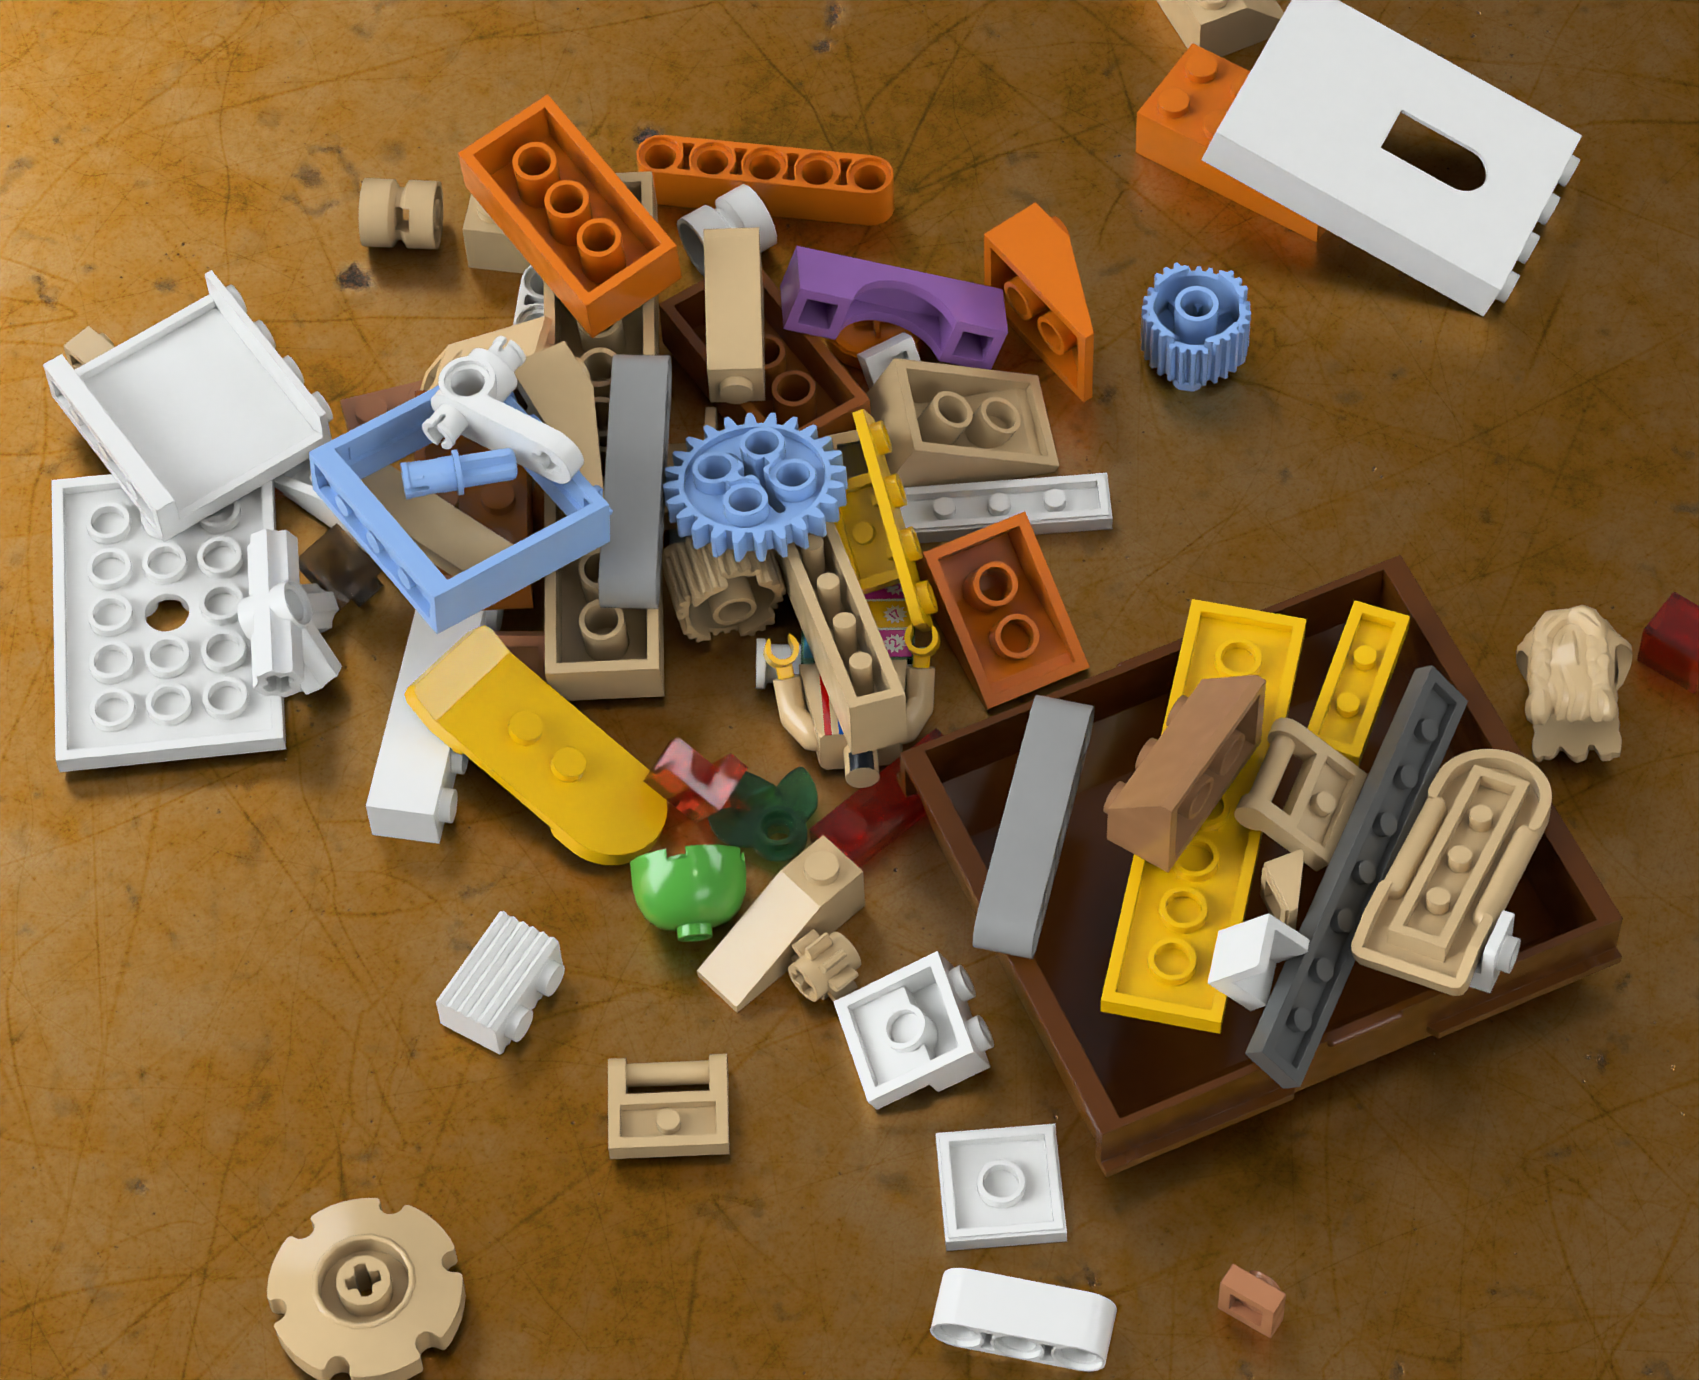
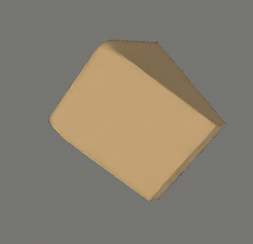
(1282, 886)

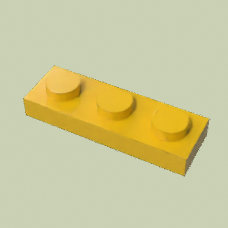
(1358, 678)

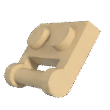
(1318, 800)
(668, 1121)

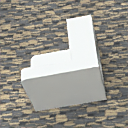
(1248, 957)

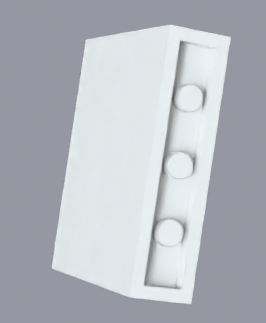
(193, 410)

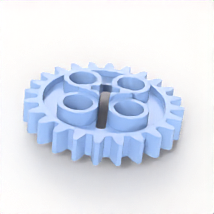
(755, 487)

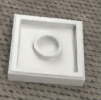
(1001, 1187)

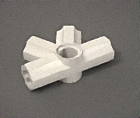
(285, 619)

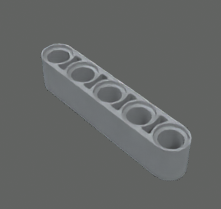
(635, 481)
(1033, 827)

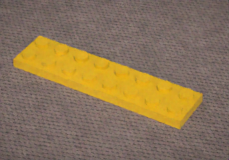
(1175, 916)

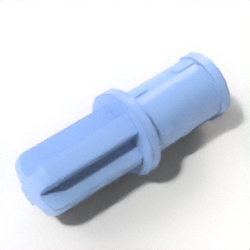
(457, 472)

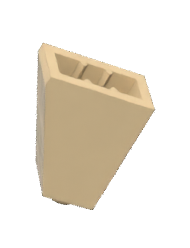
(734, 315)

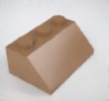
(1187, 768)

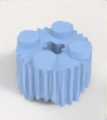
(1195, 325)

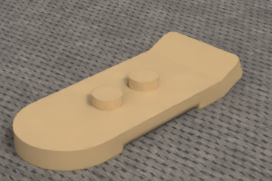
(1455, 870)

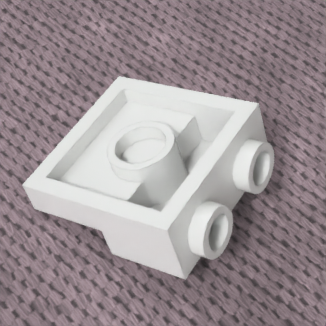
(914, 1030)

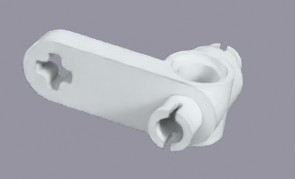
(473, 407)

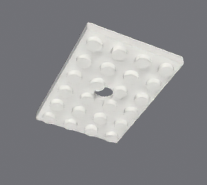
(143, 691)

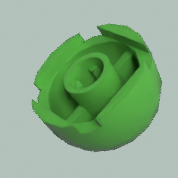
(690, 889)

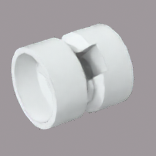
(733, 210)

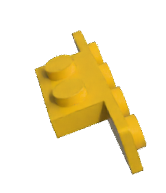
(874, 528)

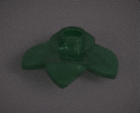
(763, 809)

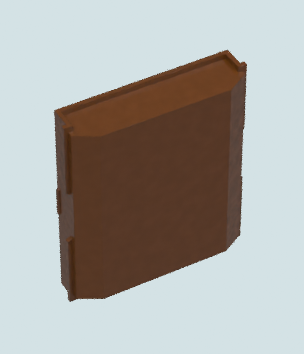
(1165, 1084)

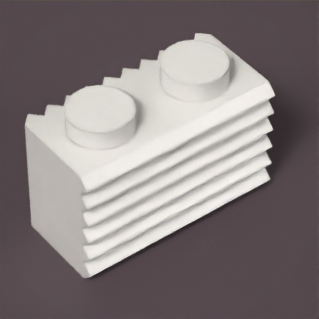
(501, 983)

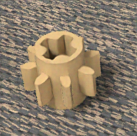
(824, 966)

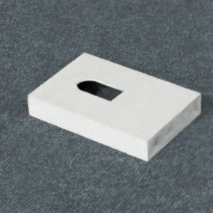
(1313, 138)

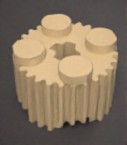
(719, 592)

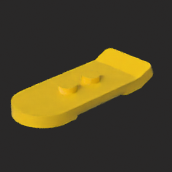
(539, 749)

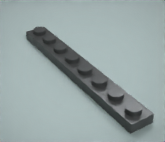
(1368, 846)

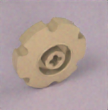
(358, 1249)

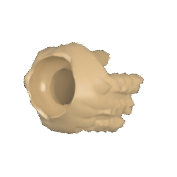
(1573, 679)

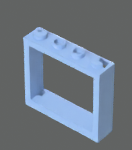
(443, 602)

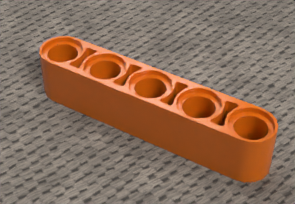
(787, 179)

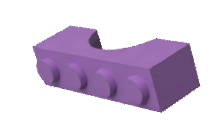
(954, 317)

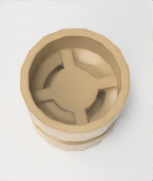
(382, 213)

